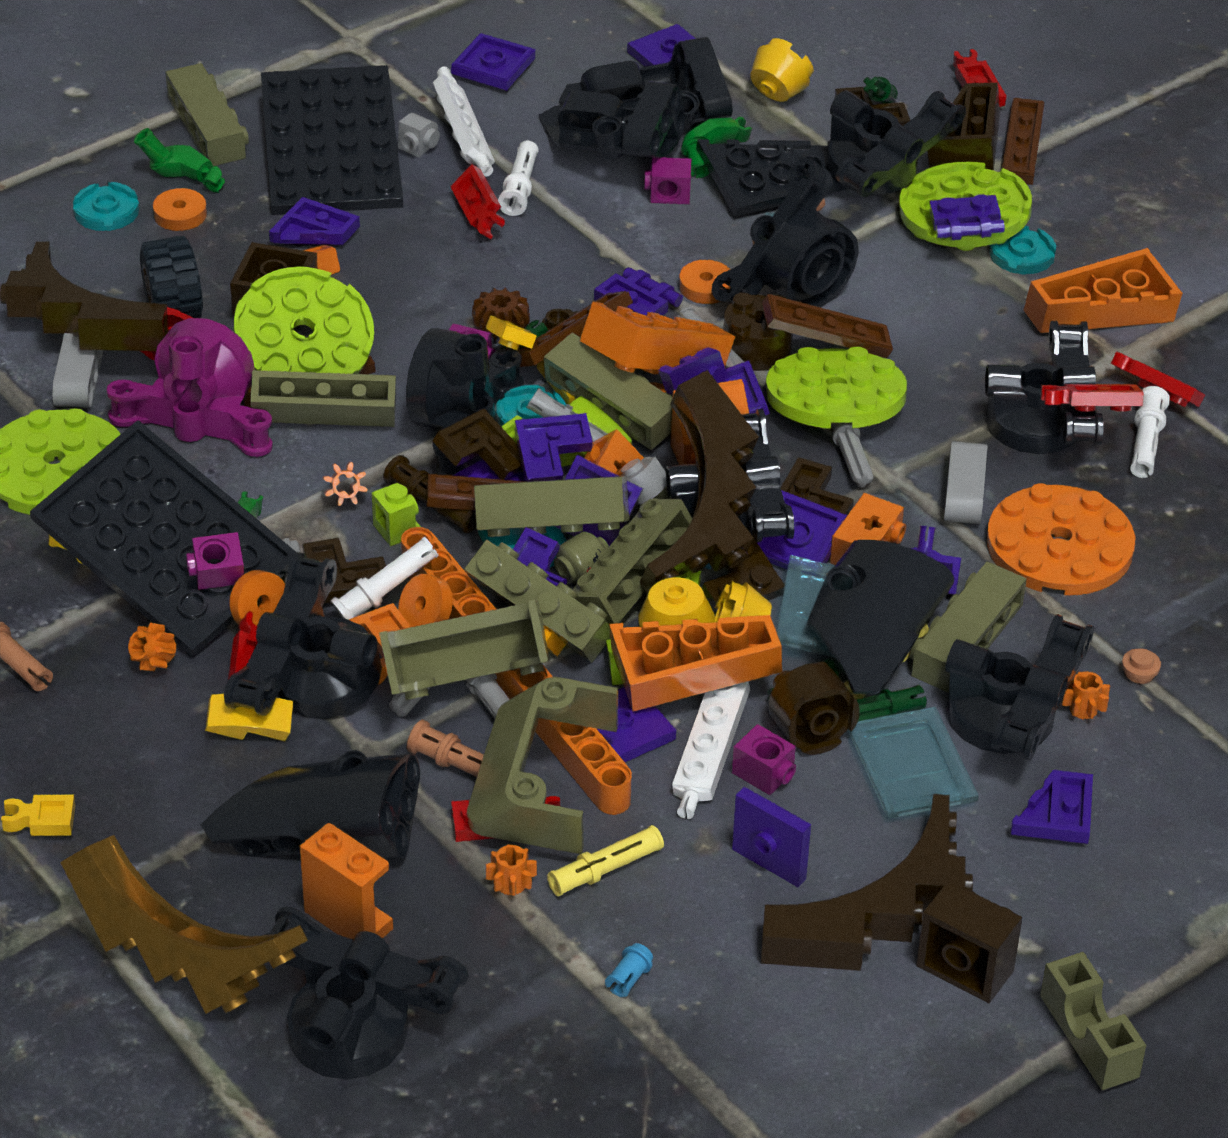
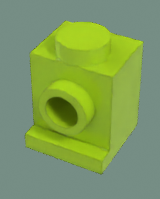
(394, 512)

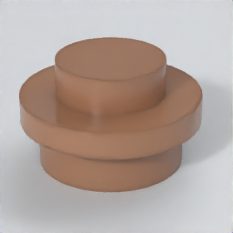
(1141, 665)

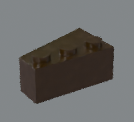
(978, 133)

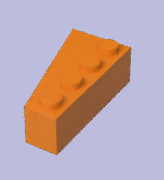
(1105, 294)
(649, 339)
(693, 657)

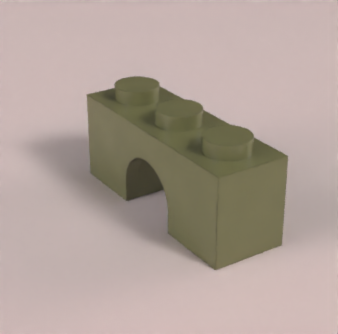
(1105, 1044)

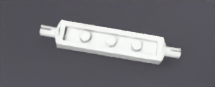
(463, 122)
(708, 746)

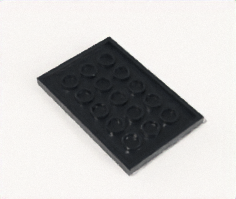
(331, 138)
(135, 521)

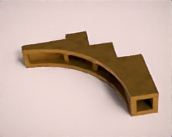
(171, 943)

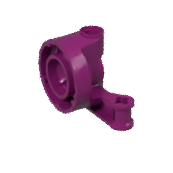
(199, 389)

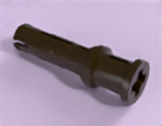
(416, 484)

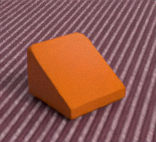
(326, 258)

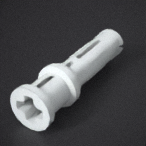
(517, 184)
(1150, 421)
(370, 591)

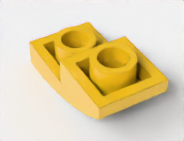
(239, 721)

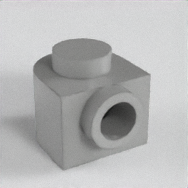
(417, 134)
(646, 474)

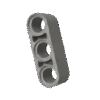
(75, 374)
(965, 482)

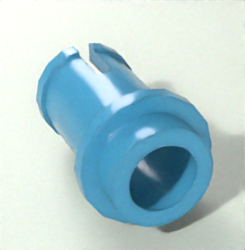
(635, 961)

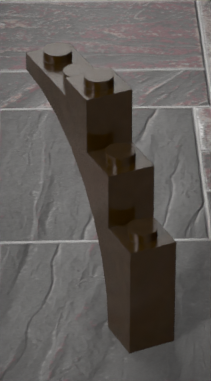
(67, 308)
(721, 446)
(842, 928)

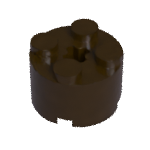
(753, 338)
(813, 707)

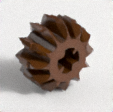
(502, 305)

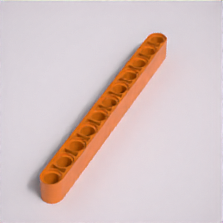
(577, 747)

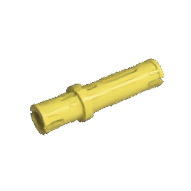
(592, 866)

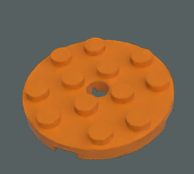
(1090, 561)

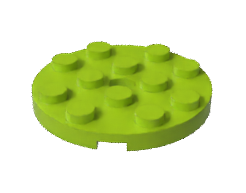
(965, 181)
(311, 298)
(836, 387)
(35, 440)

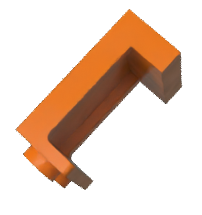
(340, 883)

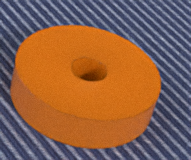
(179, 209)
(697, 280)
(250, 588)
(425, 600)

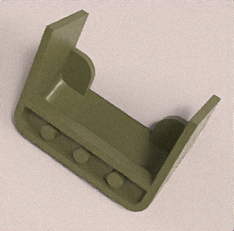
(465, 648)
(510, 801)

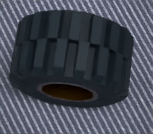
(171, 275)

